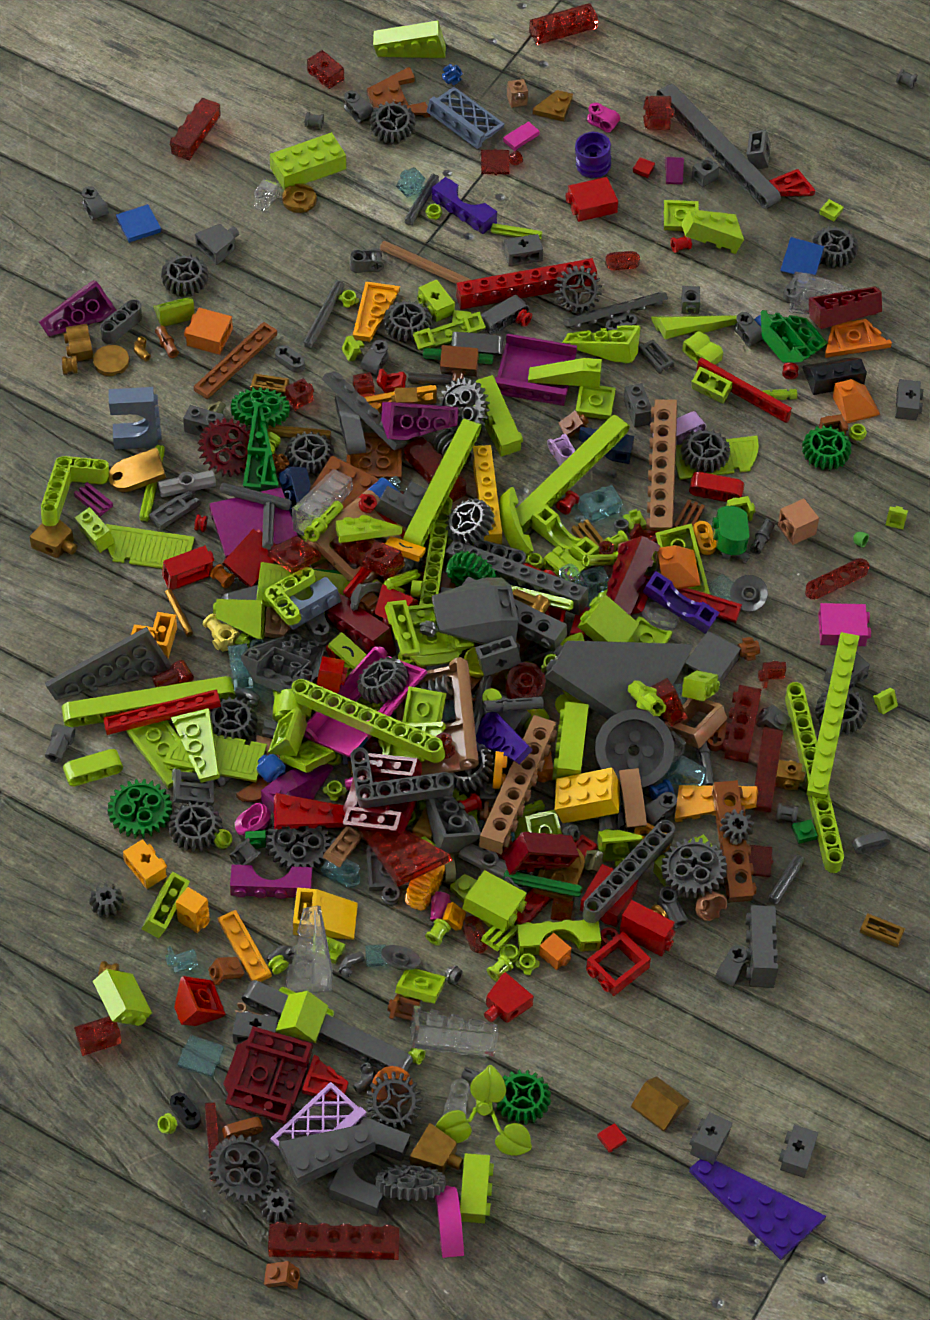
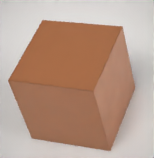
(798, 521)

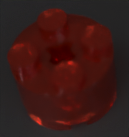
(657, 112)
(525, 673)

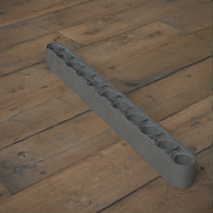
(721, 148)

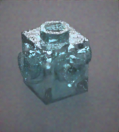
(410, 182)

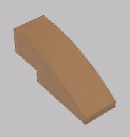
(632, 798)

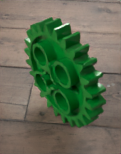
(274, 406)
(123, 803)

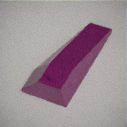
(409, 420)

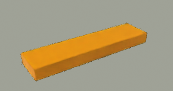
(244, 946)

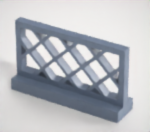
(459, 123)

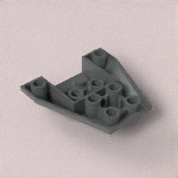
(477, 611)
(283, 661)

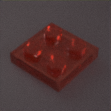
(294, 554)

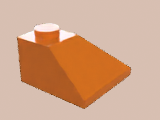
(854, 401)
(678, 566)

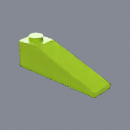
(613, 345)
(684, 537)

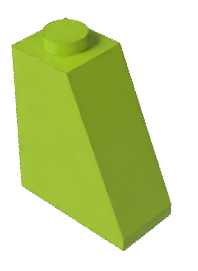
(242, 614)

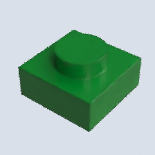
(804, 831)
(257, 838)

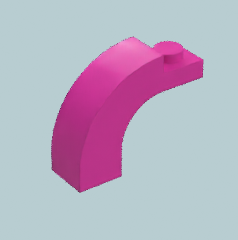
(449, 1223)

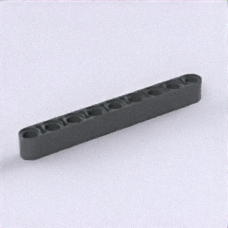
(332, 1030)

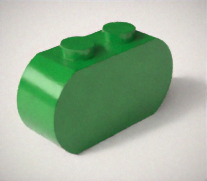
(731, 530)

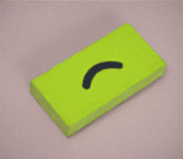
(347, 650)

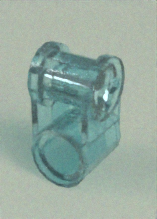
(344, 874)

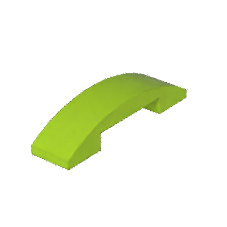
(443, 335)
(510, 523)

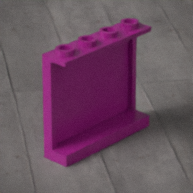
(527, 352)
(238, 516)

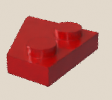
(793, 184)
(319, 1077)

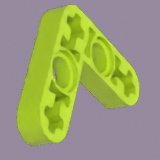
(284, 593)

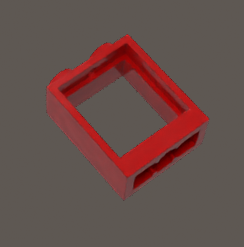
(187, 567)
(631, 950)

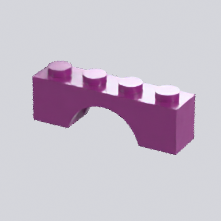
(247, 883)

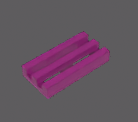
(97, 495)

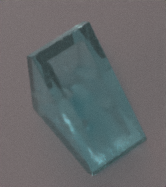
(685, 772)

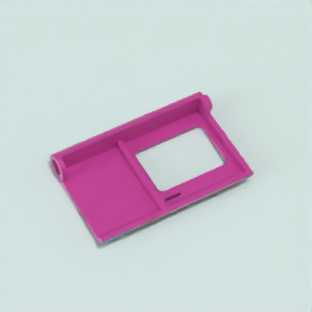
(343, 737)

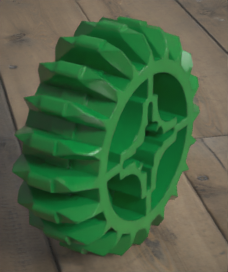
(826, 443)
(468, 565)
(530, 1108)

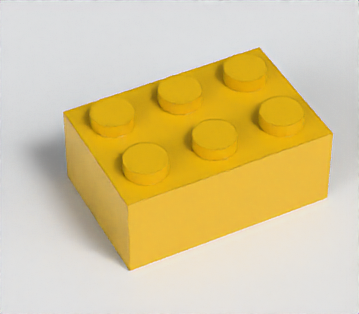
(587, 795)

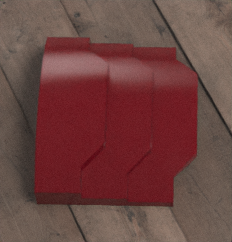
(387, 818)
(267, 1074)

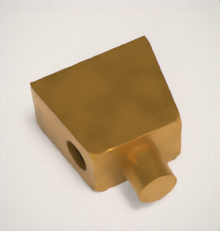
(53, 539)
(436, 1151)

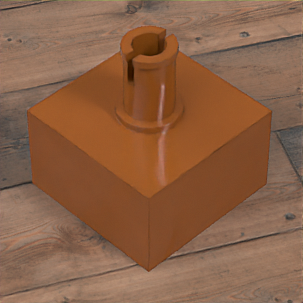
(459, 361)

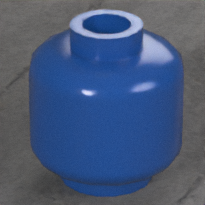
(270, 767)

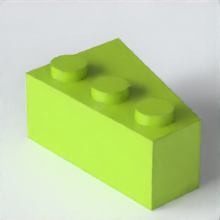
(713, 227)

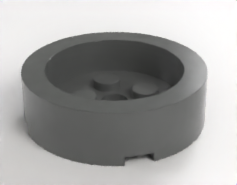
(637, 729)

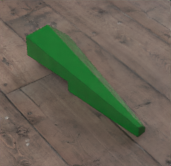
(260, 468)

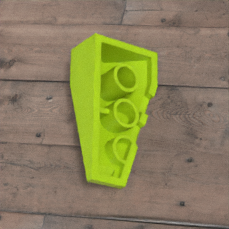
(572, 372)

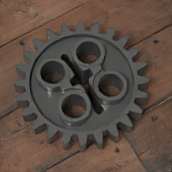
(460, 392)
(309, 855)
(694, 867)
(410, 1182)
(243, 1187)

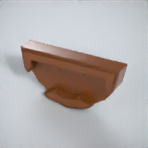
(252, 792)

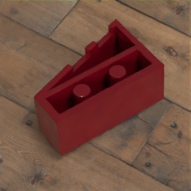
(540, 850)

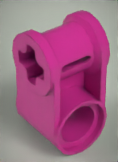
(604, 118)

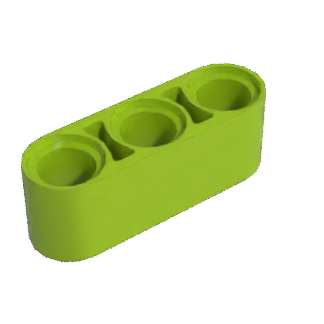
(93, 767)

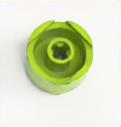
(285, 703)

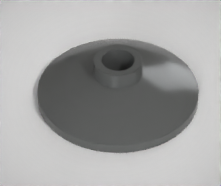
(747, 584)
(400, 957)

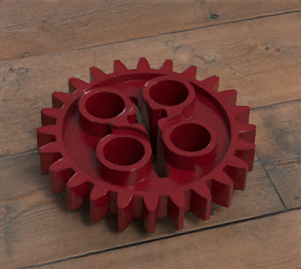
(220, 431)

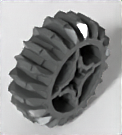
(390, 130)
(836, 241)
(185, 280)
(579, 281)
(406, 318)
(303, 446)
(705, 450)
(470, 521)
(382, 680)
(854, 712)
(232, 713)
(476, 776)
(185, 833)
(411, 1094)

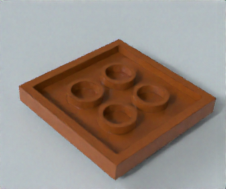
(379, 458)
(360, 479)

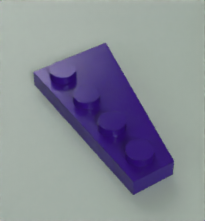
(499, 736)

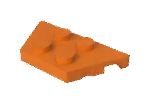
(854, 338)

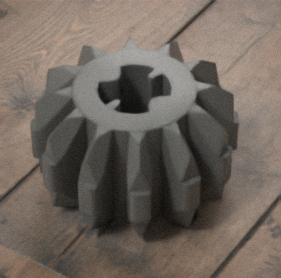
(732, 831)
(106, 900)
(277, 1199)

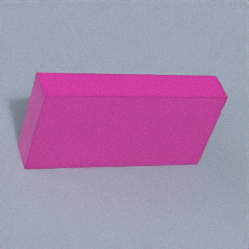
(521, 136)

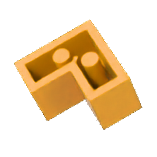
(162, 630)

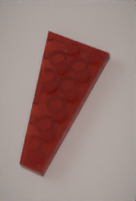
(404, 854)

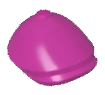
(253, 819)

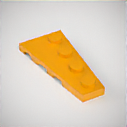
(372, 309)
(698, 801)

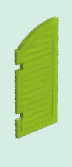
(742, 457)
(146, 546)
(274, 573)
(233, 757)

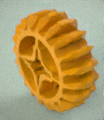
(423, 888)

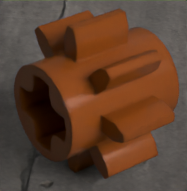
(280, 462)
(749, 648)

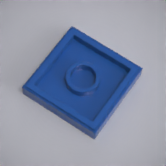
(138, 223)
(802, 257)

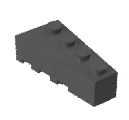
(762, 946)

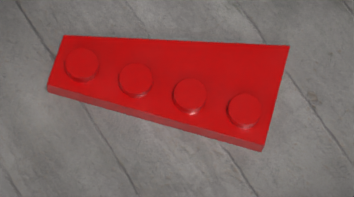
(298, 811)

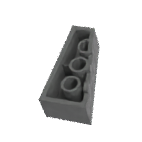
(325, 1152)

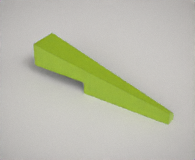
(679, 325)

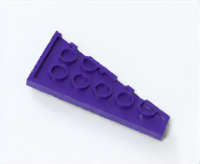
(767, 1213)

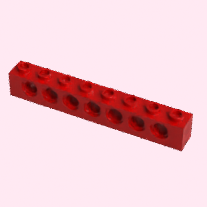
(520, 283)

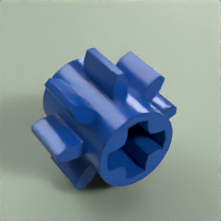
(452, 74)

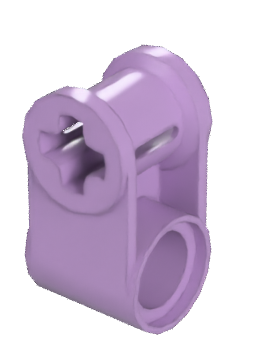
(561, 448)

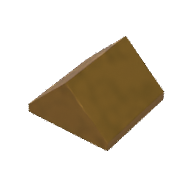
(659, 1103)

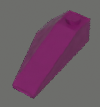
(83, 307)
(296, 784)

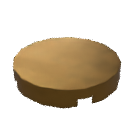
(299, 198)
(111, 360)

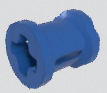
(657, 790)

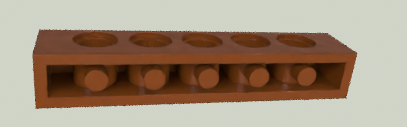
(734, 891)

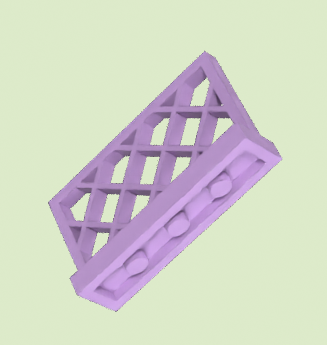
(348, 1120)

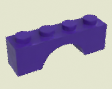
(478, 216)
(695, 613)

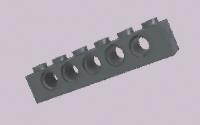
(537, 621)

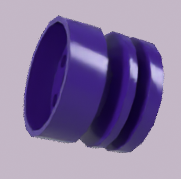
(593, 154)

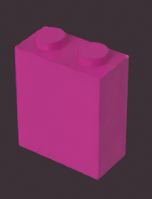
(843, 618)

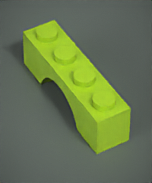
(549, 526)
(581, 933)

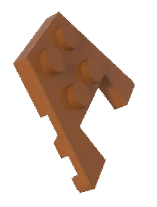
(390, 90)

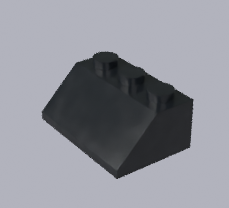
(824, 375)

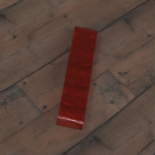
(767, 768)

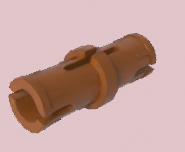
(166, 341)

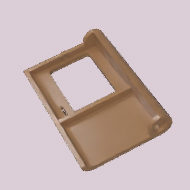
(462, 728)

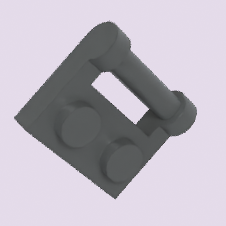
(189, 791)

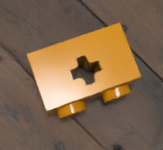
(145, 864)
(192, 910)

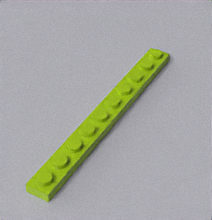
(832, 715)

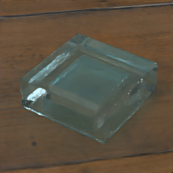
(373, 955)

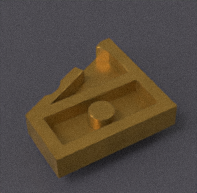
(554, 106)

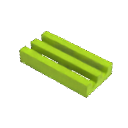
(503, 941)

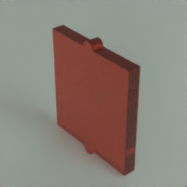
(495, 162)
(761, 859)

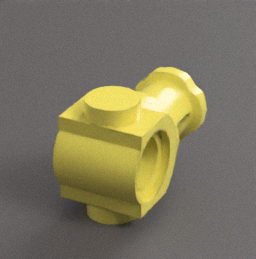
(220, 632)

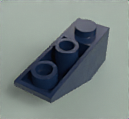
(619, 453)
(294, 484)

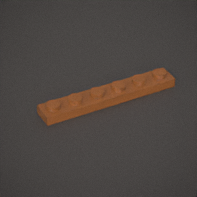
(235, 360)

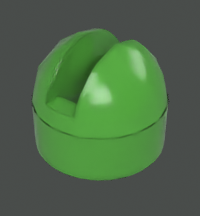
(860, 539)

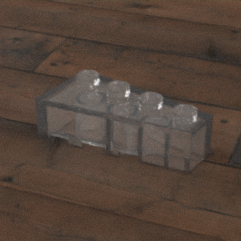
(331, 488)
(452, 1034)

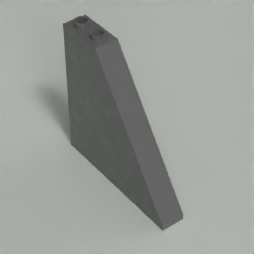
(601, 671)

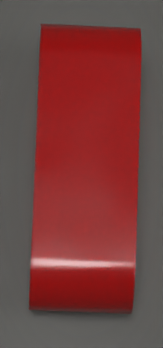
(715, 486)

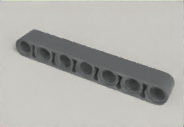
(623, 877)

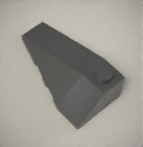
(450, 823)

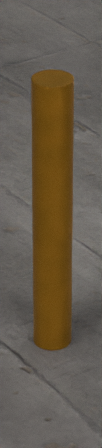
(179, 613)

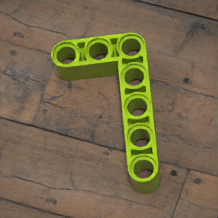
(65, 471)

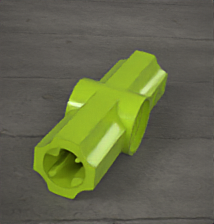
(646, 698)

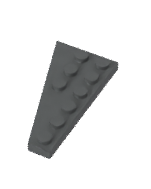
(116, 665)

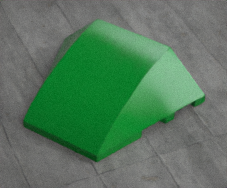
(791, 336)

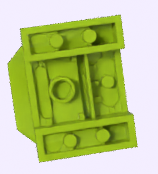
(419, 647)

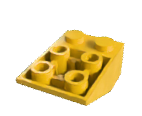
(337, 912)

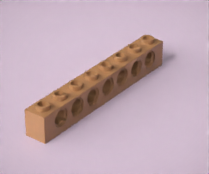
(663, 410)
(538, 737)

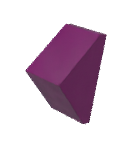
(674, 170)

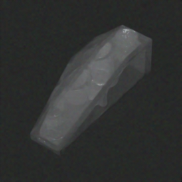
(809, 285)
(311, 963)

